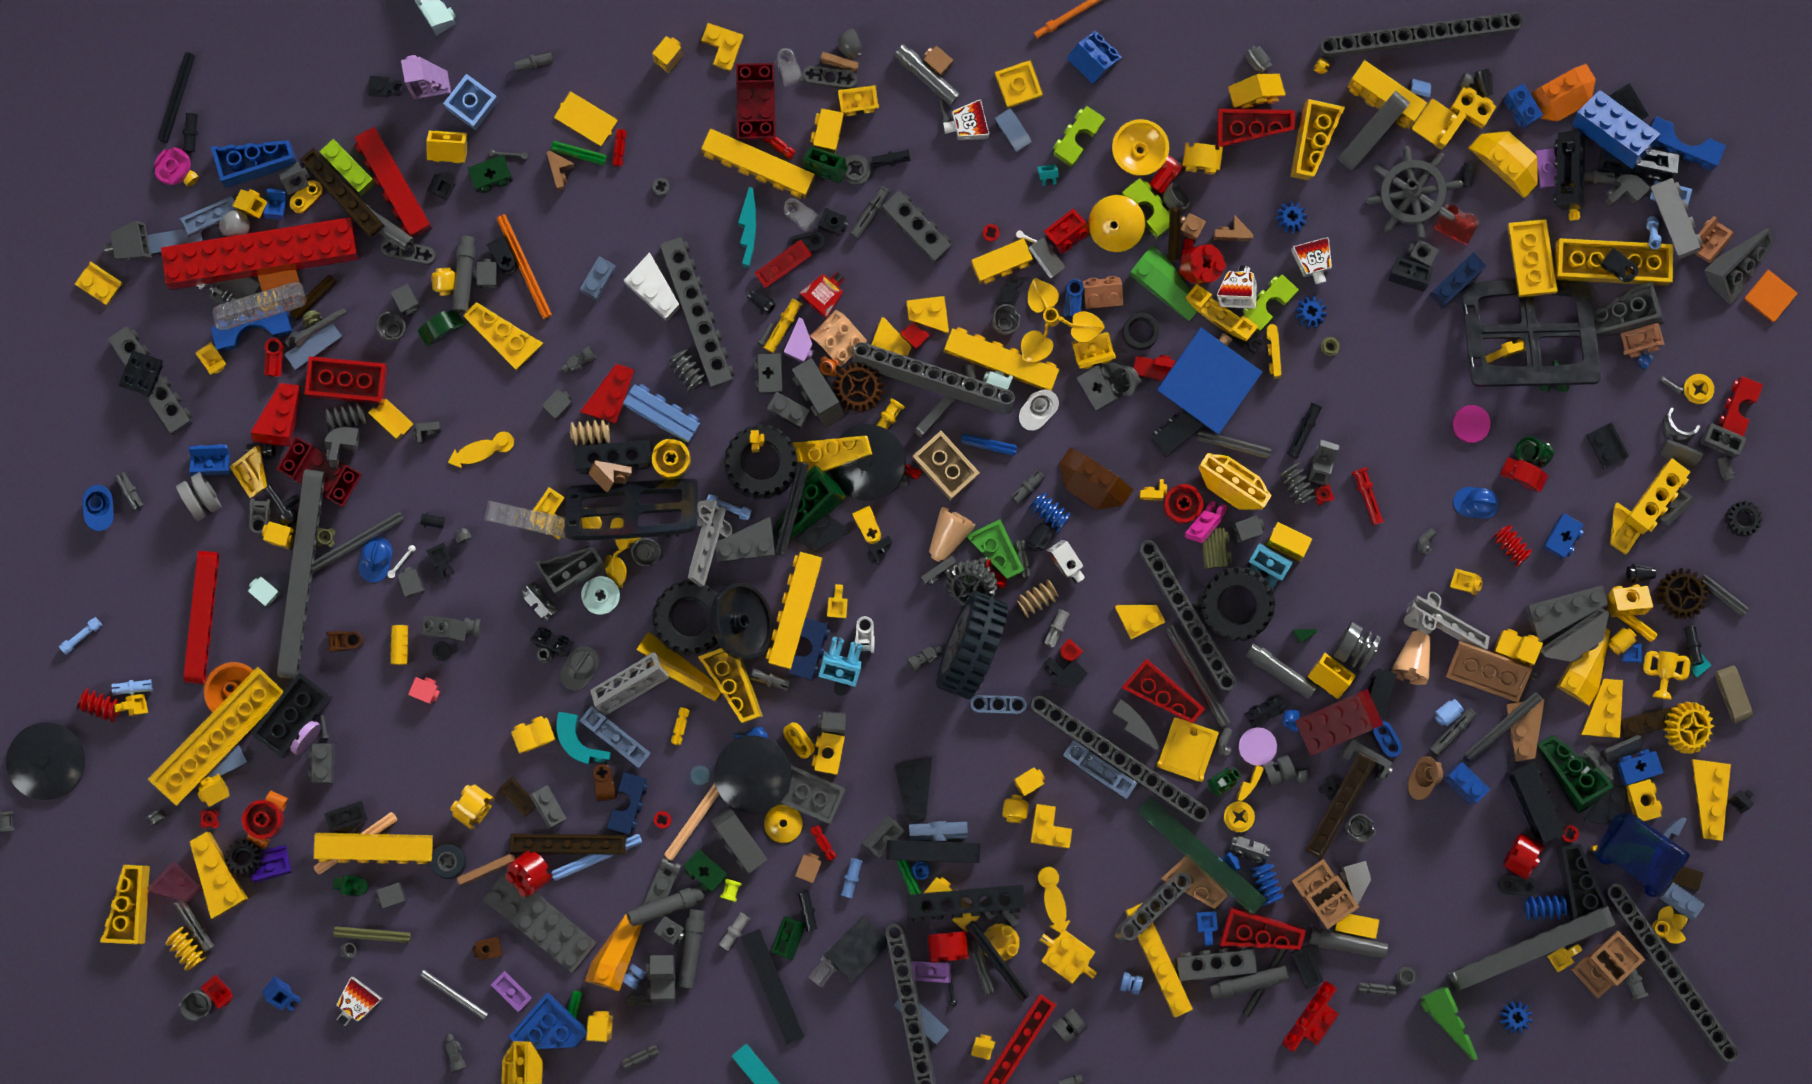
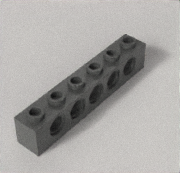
(181, 419)

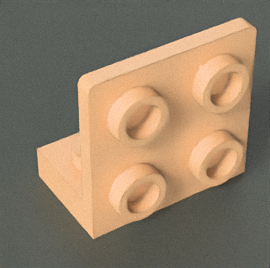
(838, 337)

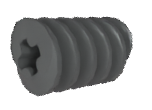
(686, 371)
(345, 416)
(1297, 484)

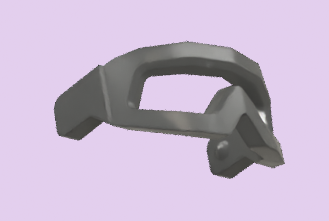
(1667, 419)

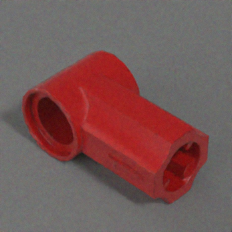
(1165, 175)
(273, 360)

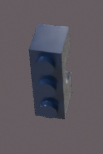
(1457, 279)
(806, 666)
(625, 820)

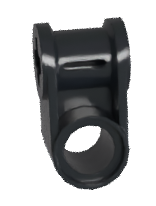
(501, 253)
(1618, 264)

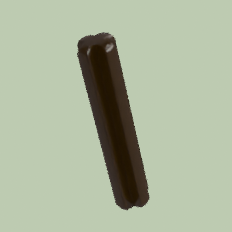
(1174, 234)
(314, 296)

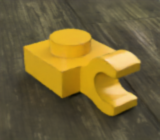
(756, 440)
(837, 606)
(134, 704)
(1562, 958)

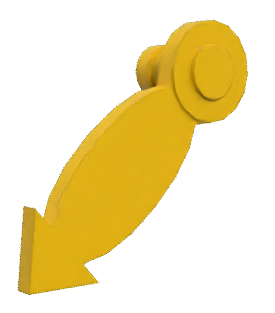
(482, 449)
(1053, 898)

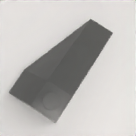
(1731, 270)
(1629, 312)

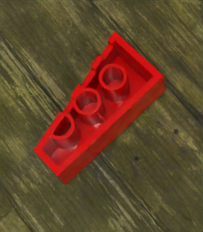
(1251, 124)
(1156, 687)
(1259, 931)

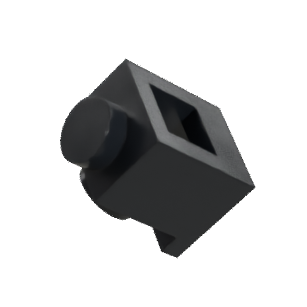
(826, 225)

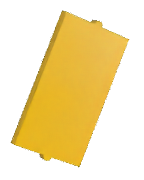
(585, 119)

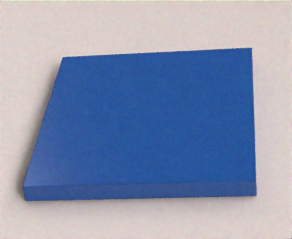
(1209, 380)

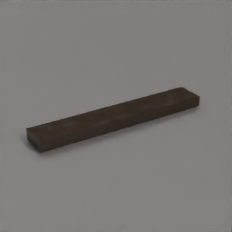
(342, 193)
(1340, 805)
(568, 844)

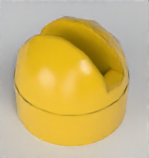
(1320, 66)
(191, 179)

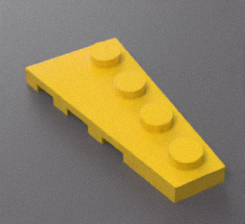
(832, 453)
(1712, 793)

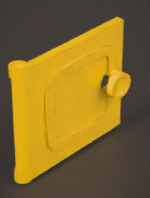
(1187, 753)

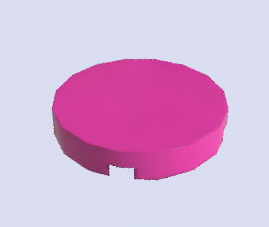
(172, 166)
(1471, 423)

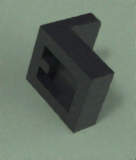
(882, 546)

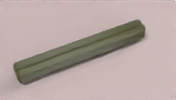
(370, 934)

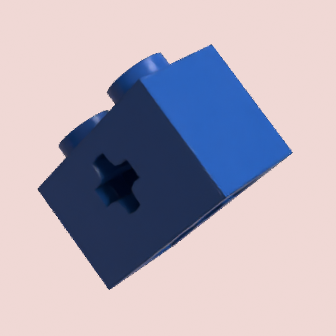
(1554, 542)
(1630, 774)

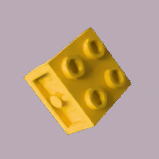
(1437, 124)

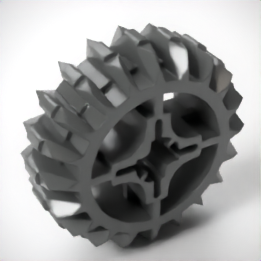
(970, 576)

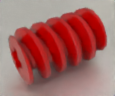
(1512, 545)
(98, 705)

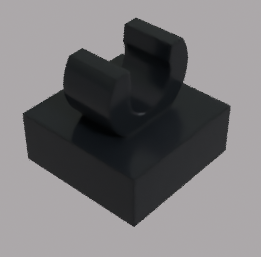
(1741, 800)

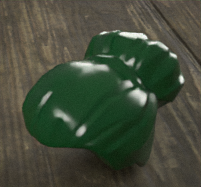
(1534, 451)

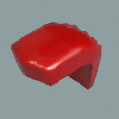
(1001, 579)

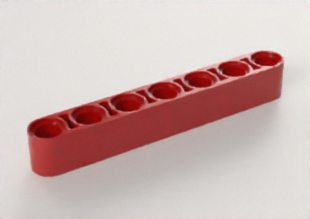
(201, 617)

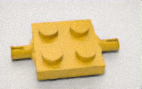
(1068, 956)

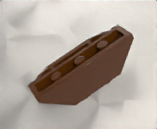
(1092, 481)

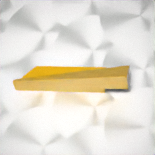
(679, 668)

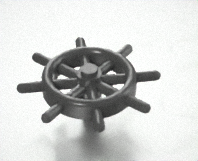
(1414, 192)

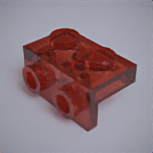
(1461, 227)

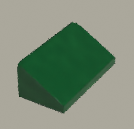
(788, 938)

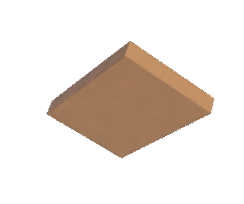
(485, 870)

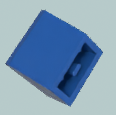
(1093, 57)

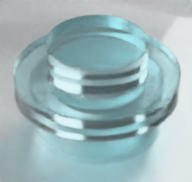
(700, 775)

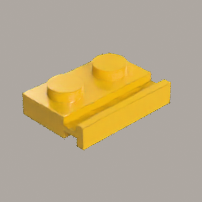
(98, 283)

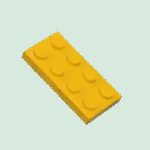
(1532, 258)

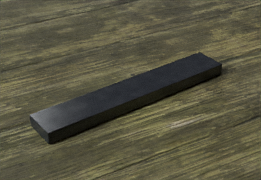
(773, 986)

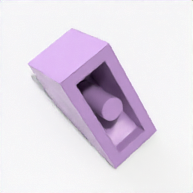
(799, 345)

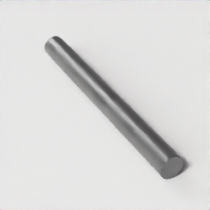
(453, 994)

